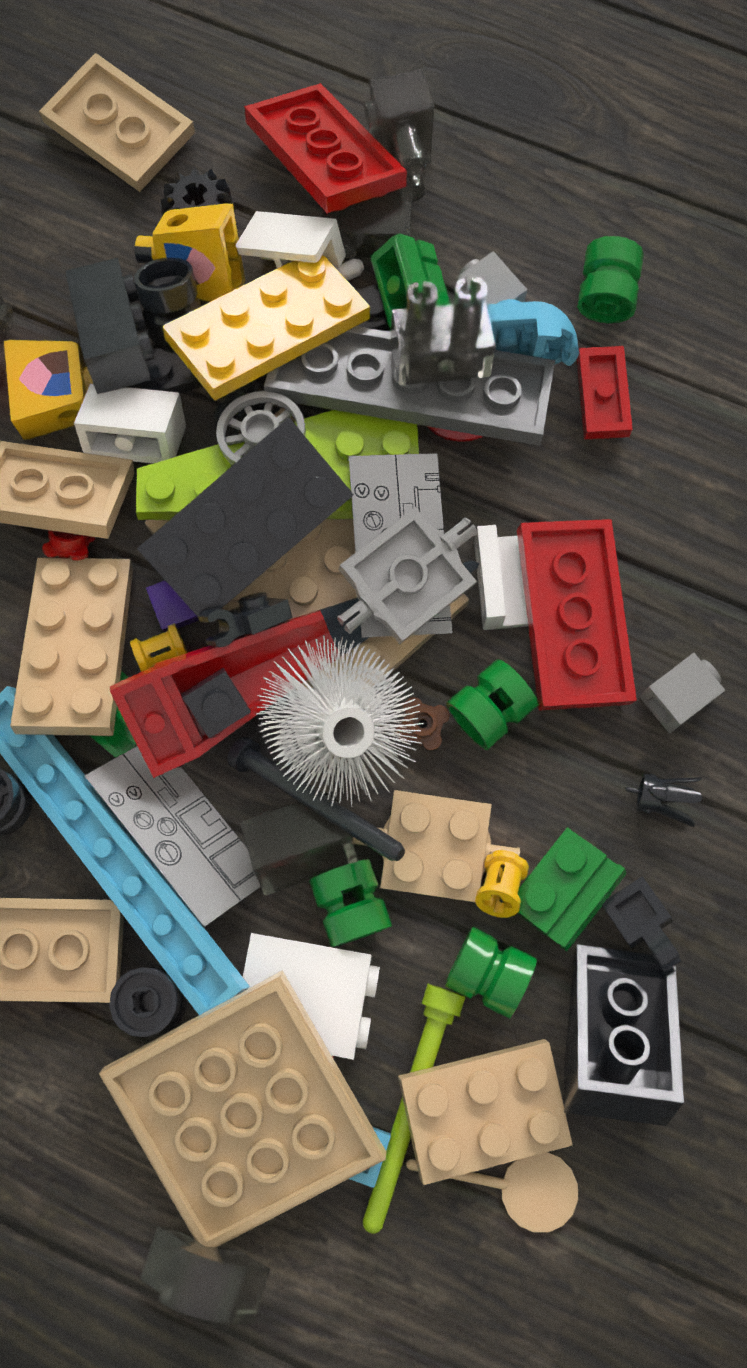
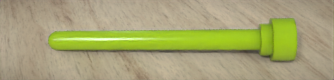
(439, 1010)

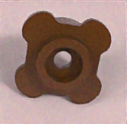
(435, 719)

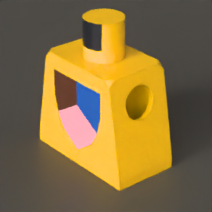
(203, 238)
(45, 385)

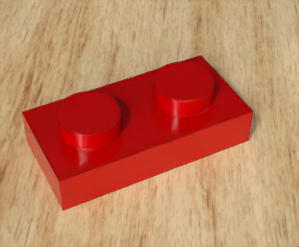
(604, 392)

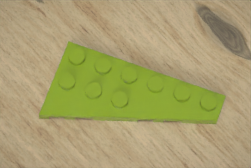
(336, 434)

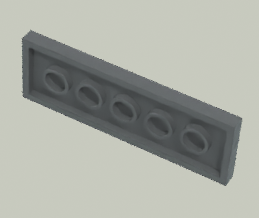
(360, 377)

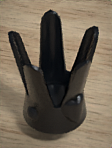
(654, 790)

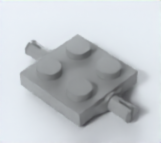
(407, 575)

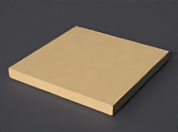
(243, 1112)

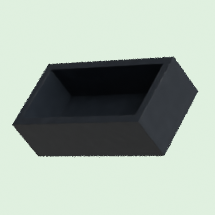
(246, 519)

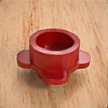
(67, 545)

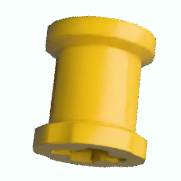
(143, 650)
(502, 884)

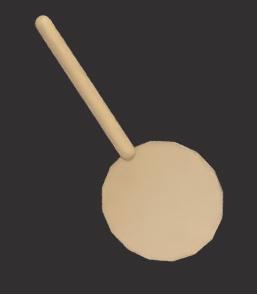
(535, 1190)

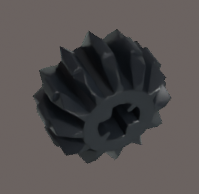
(196, 191)

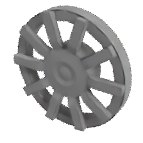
(256, 423)

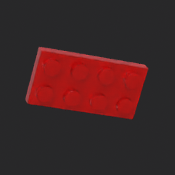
(325, 148)
(575, 614)

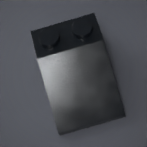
(622, 1038)

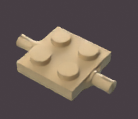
(442, 845)

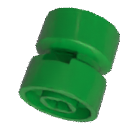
(611, 279)
(479, 714)
(356, 920)
(491, 973)

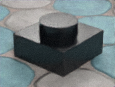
(216, 702)

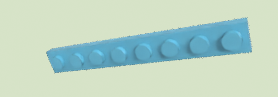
(120, 865)

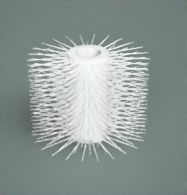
(337, 718)

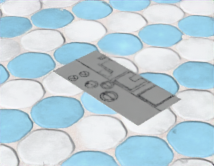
(383, 493)
(178, 833)

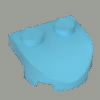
(533, 330)

